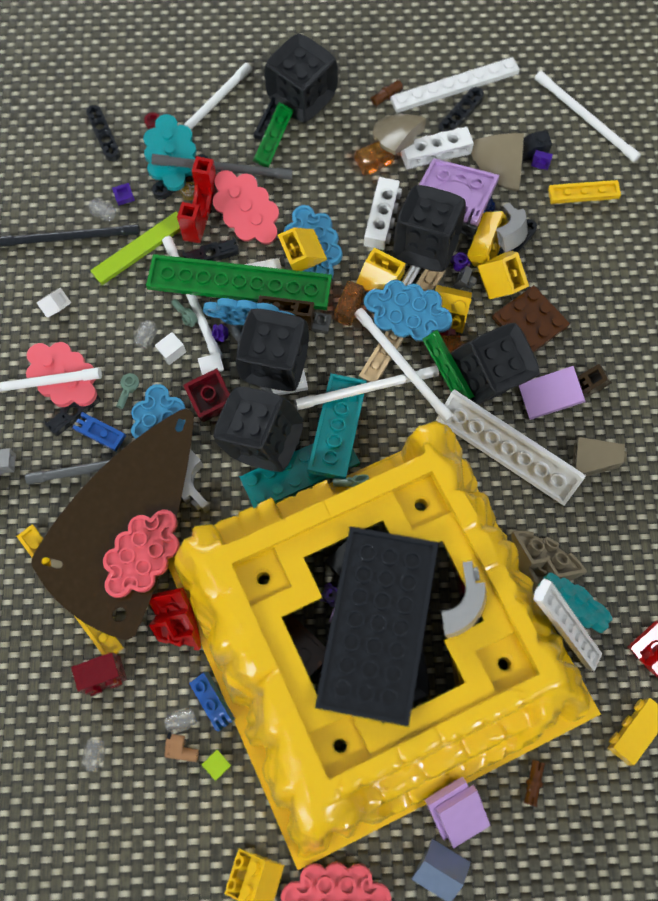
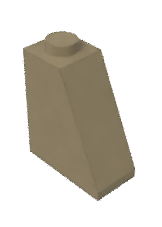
(597, 456)

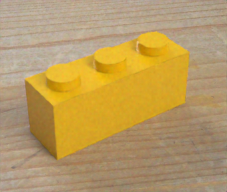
(485, 241)
(636, 733)

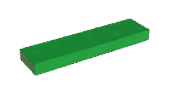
(273, 135)
(446, 364)

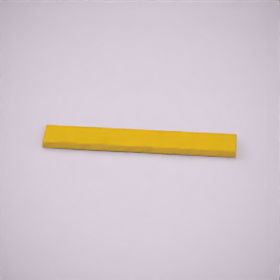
(31, 539)

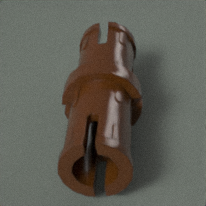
(386, 93)
(534, 783)

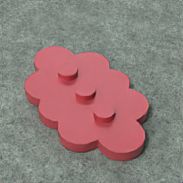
(246, 207)
(59, 360)
(141, 553)
(335, 884)

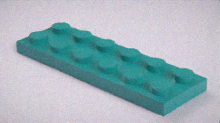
(336, 431)
(267, 484)

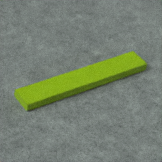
(136, 249)

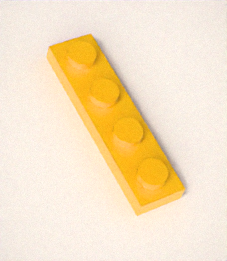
(584, 192)

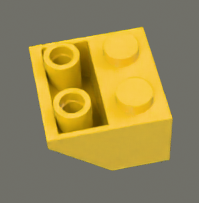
(302, 248)
(379, 270)
(503, 275)
(457, 303)
(253, 877)

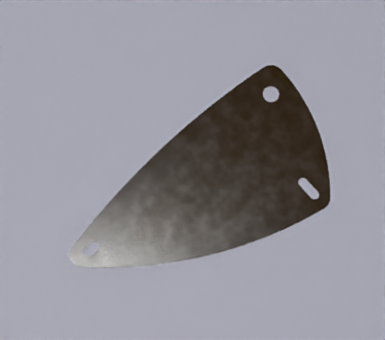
(133, 483)

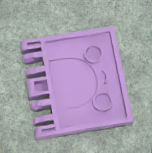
(467, 182)

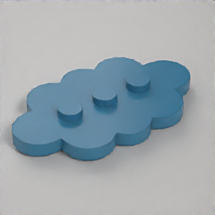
(322, 224)
(408, 310)
(234, 311)
(154, 409)

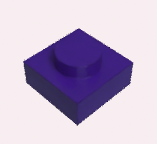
(541, 160)
(123, 194)

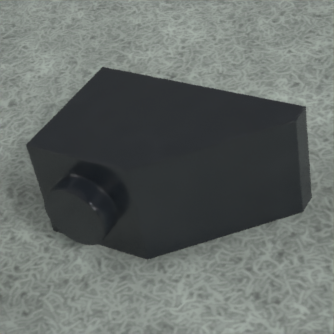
(536, 141)

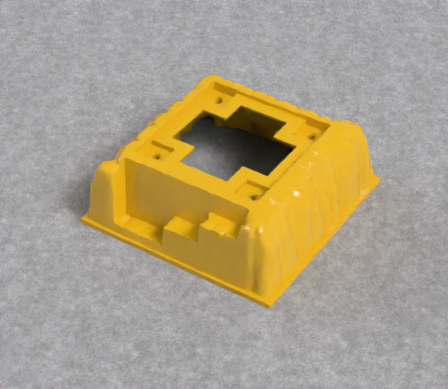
(387, 768)

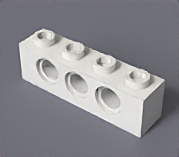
(438, 146)
(385, 189)

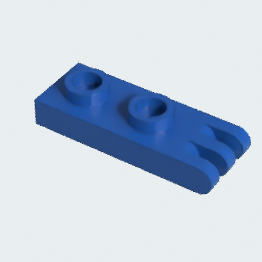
(99, 432)
(212, 701)

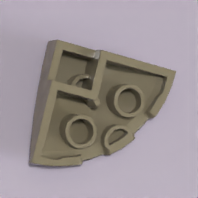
(398, 131)
(501, 156)
(543, 556)

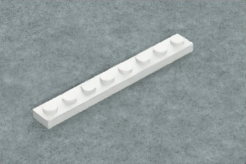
(454, 85)
(567, 624)

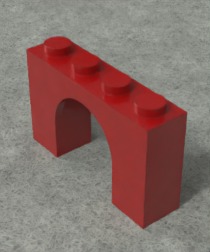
(194, 217)

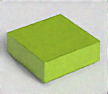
(216, 765)

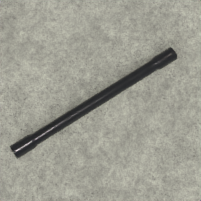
(125, 230)

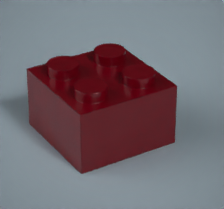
(208, 394)
(99, 674)

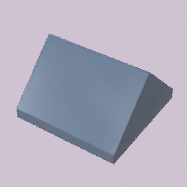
(441, 871)

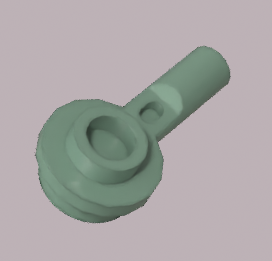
(188, 316)
(129, 383)
(351, 481)

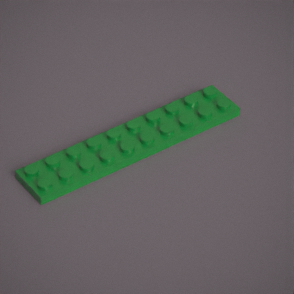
(236, 280)

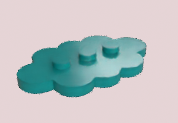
(170, 140)
(586, 609)

